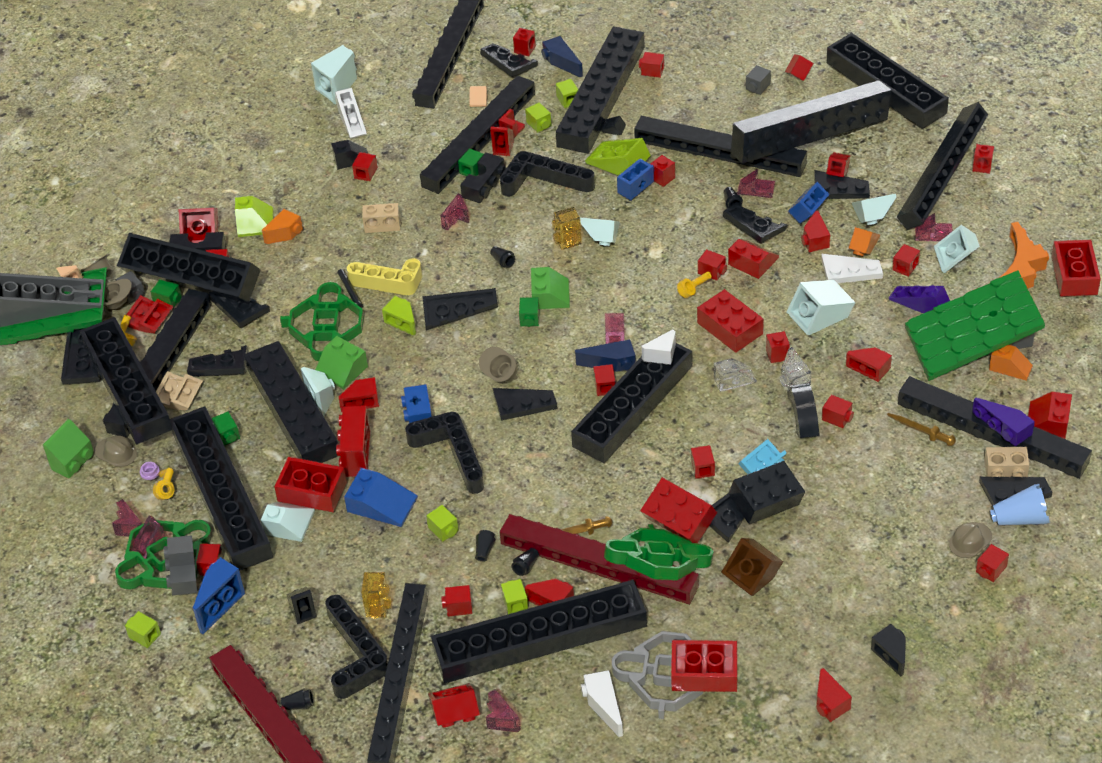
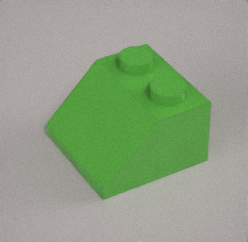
(550, 288)
(342, 362)
(68, 449)

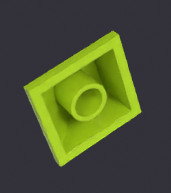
(251, 215)

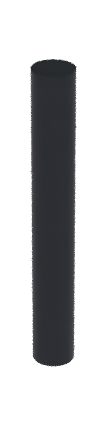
(350, 289)

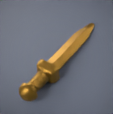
(934, 432)
(589, 526)

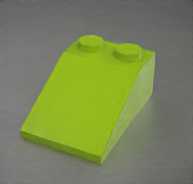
(618, 155)

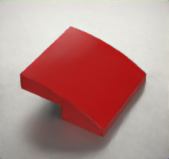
(148, 315)

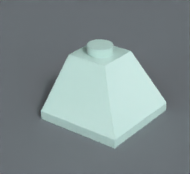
(873, 209)
(601, 230)
(955, 247)
(319, 388)
(286, 520)

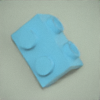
(762, 457)

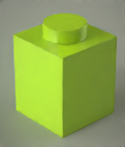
(566, 92)
(538, 117)
(442, 523)
(514, 596)
(142, 629)

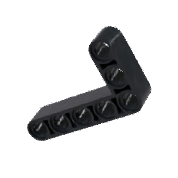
(545, 169)
(449, 427)
(372, 659)

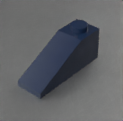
(561, 56)
(618, 354)

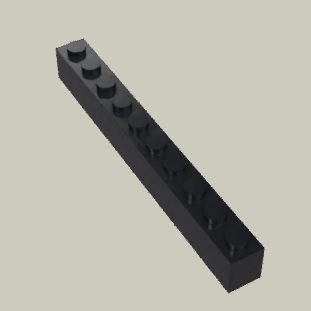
(447, 53)
(476, 134)
(713, 145)
(942, 166)
(166, 348)
(958, 413)
(398, 675)

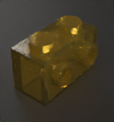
(566, 228)
(376, 595)

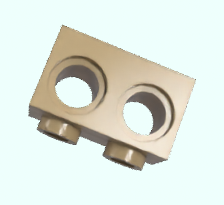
(381, 218)
(1006, 462)

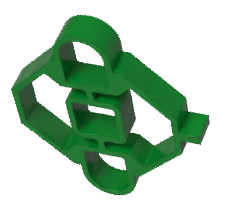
(323, 310)
(658, 553)
(133, 558)

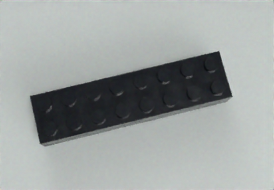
(909, 93)
(189, 267)
(126, 380)
(291, 403)
(628, 404)

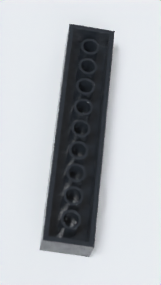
(600, 90)
(810, 121)
(221, 489)
(539, 631)

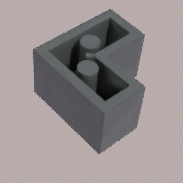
(181, 564)

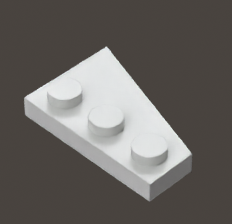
(850, 269)

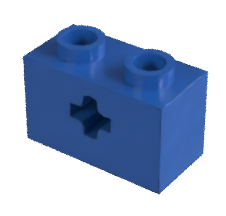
(635, 179)
(808, 202)
(417, 403)

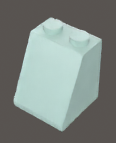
(334, 72)
(819, 305)

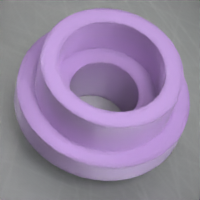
(149, 471)

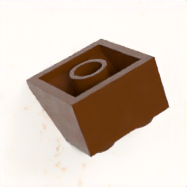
(751, 566)

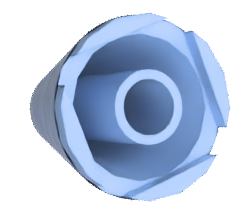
(1022, 508)

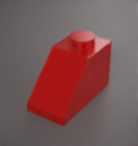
(502, 141)
(815, 234)
(869, 362)
(360, 393)
(548, 591)
(831, 697)

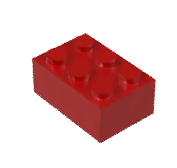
(1075, 268)
(730, 320)
(353, 439)
(310, 484)
(678, 511)
(704, 666)

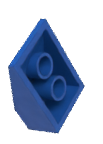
(379, 498)
(217, 594)

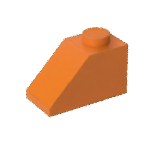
(282, 227)
(863, 241)
(1010, 362)

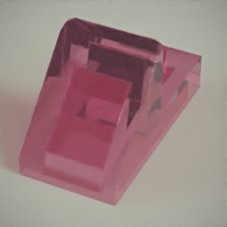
(753, 186)
(455, 211)
(932, 231)
(614, 327)
(127, 520)
(149, 533)
(502, 715)

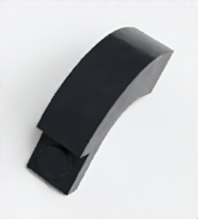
(804, 410)

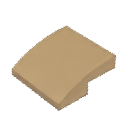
(178, 391)

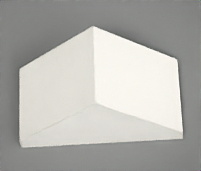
(660, 349)

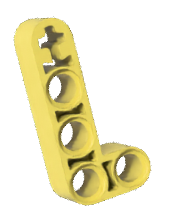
(385, 278)

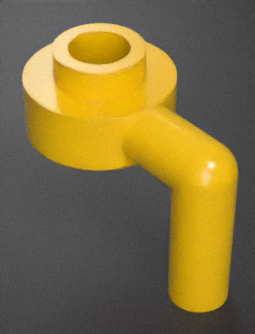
(686, 287)
(124, 324)
(158, 491)

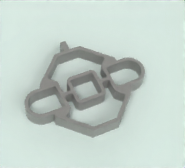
(637, 680)

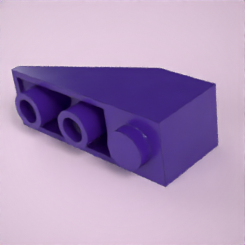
(920, 297)
(1007, 421)

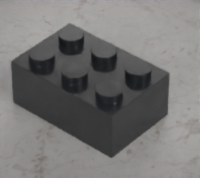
(766, 492)

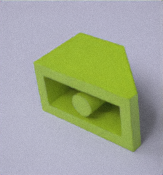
(399, 315)

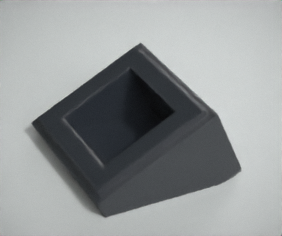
(614, 126)

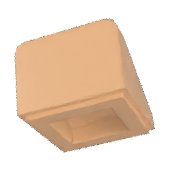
(478, 96)
(69, 271)

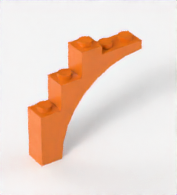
(1028, 257)

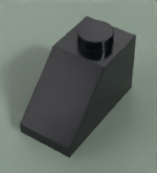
(345, 153)
(302, 605)
(890, 647)

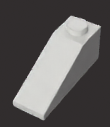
(350, 113)
(602, 699)

